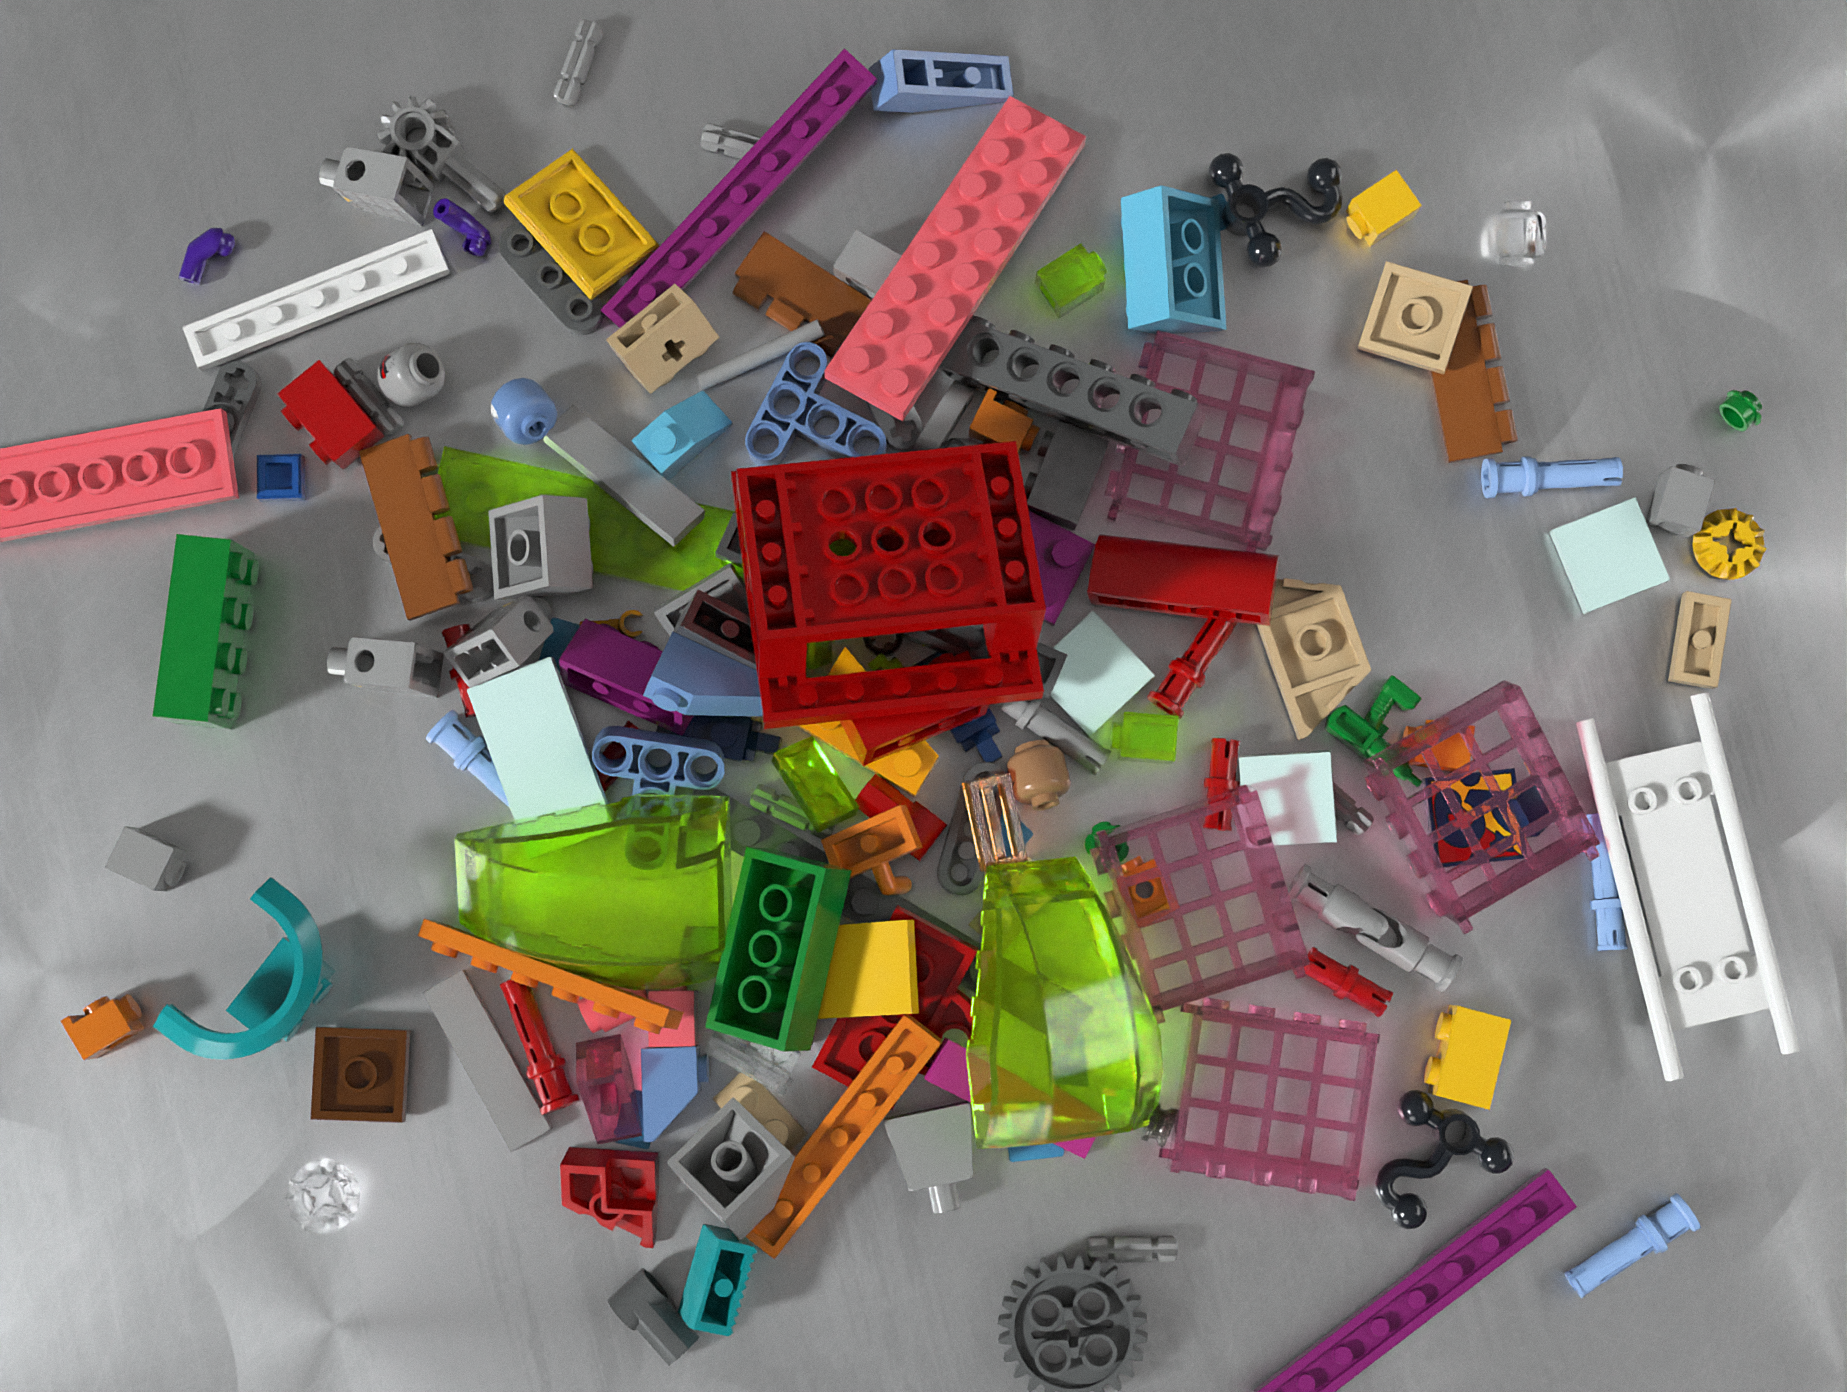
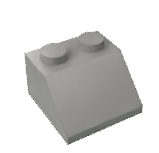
(540, 547)
(734, 1168)

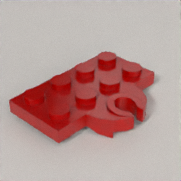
(940, 966)

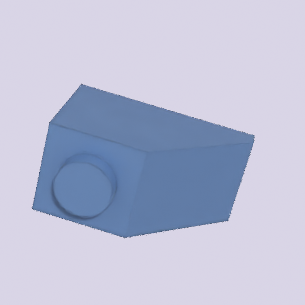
(669, 1084)

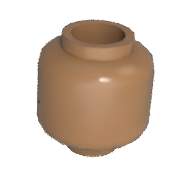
(1039, 774)

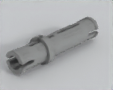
(1057, 732)

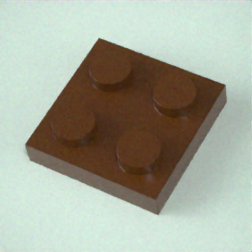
(360, 1074)

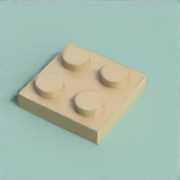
(1415, 317)

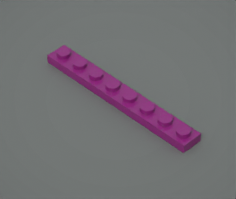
(746, 186)
(1426, 1289)

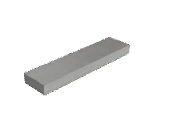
(624, 476)
(487, 1060)

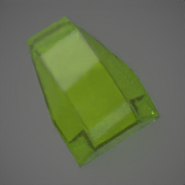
(606, 890)
(1057, 1014)

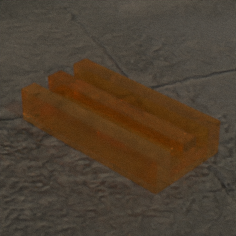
(977, 821)

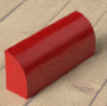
(1183, 579)

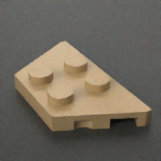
(1313, 650)

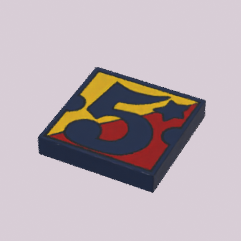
(1488, 828)

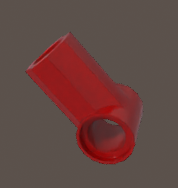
(881, 796)

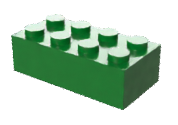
(205, 632)
(778, 949)

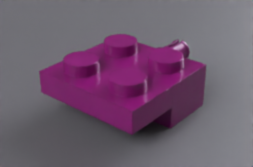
(1060, 562)

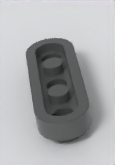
(556, 296)
(960, 847)

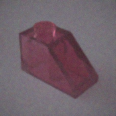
(607, 1089)

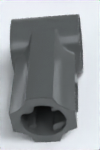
(645, 1307)

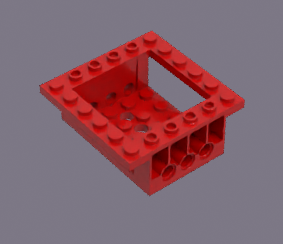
(811, 595)

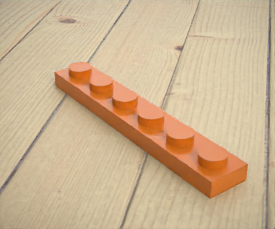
(566, 985)
(846, 1130)

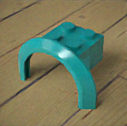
(276, 993)

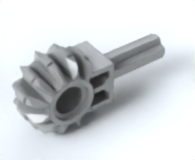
(438, 151)

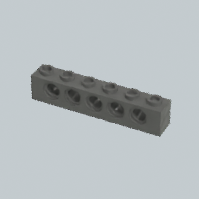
(1167, 438)

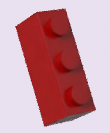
(885, 735)

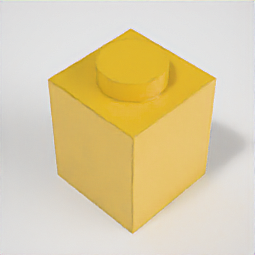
(1382, 208)

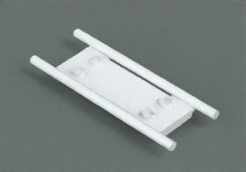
(1680, 887)

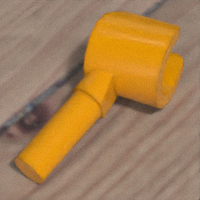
(619, 623)

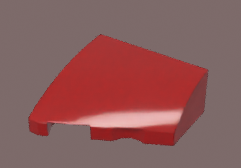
(613, 1188)

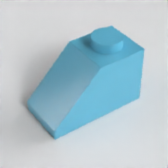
(681, 434)

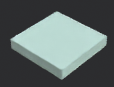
(1609, 555)
(1097, 674)
(1294, 794)

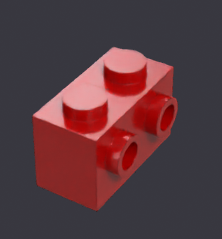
(329, 415)

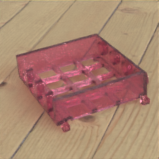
(1272, 462)
(1544, 773)
(1266, 881)
(1258, 1166)

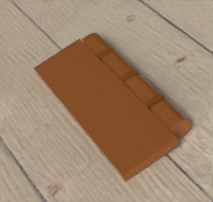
(798, 292)
(1471, 391)
(412, 535)

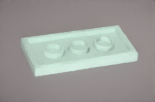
(536, 742)

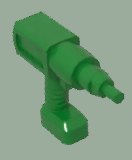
(1366, 734)

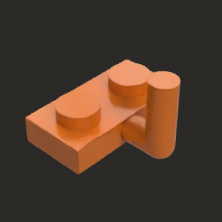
(875, 844)

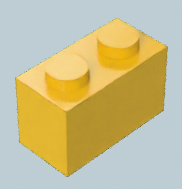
(1467, 1056)

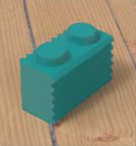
(716, 1281)

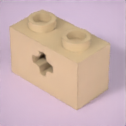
(663, 338)

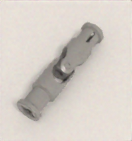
(1351, 914)

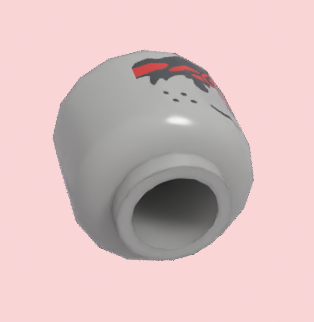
(411, 375)

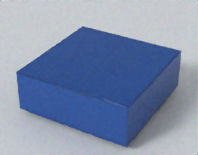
(281, 477)

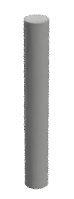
(759, 355)

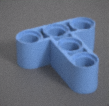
(810, 410)
(652, 778)

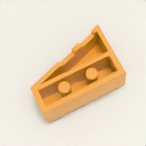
(904, 769)

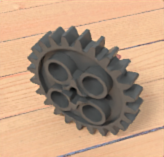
(1065, 1286)

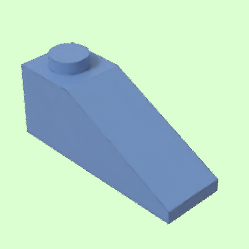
(939, 80)
(702, 682)

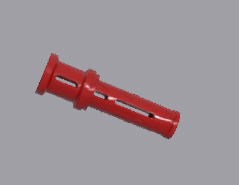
(1189, 670)
(545, 1065)

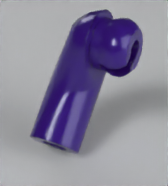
(463, 222)
(201, 249)

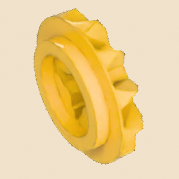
(1714, 557)

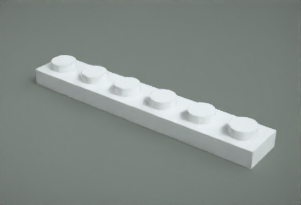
(316, 300)

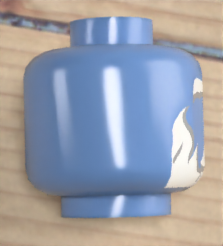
(523, 411)

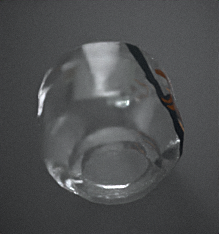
(1517, 234)

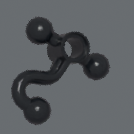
(1265, 248)
(1417, 1109)

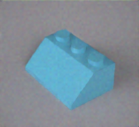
(1173, 262)

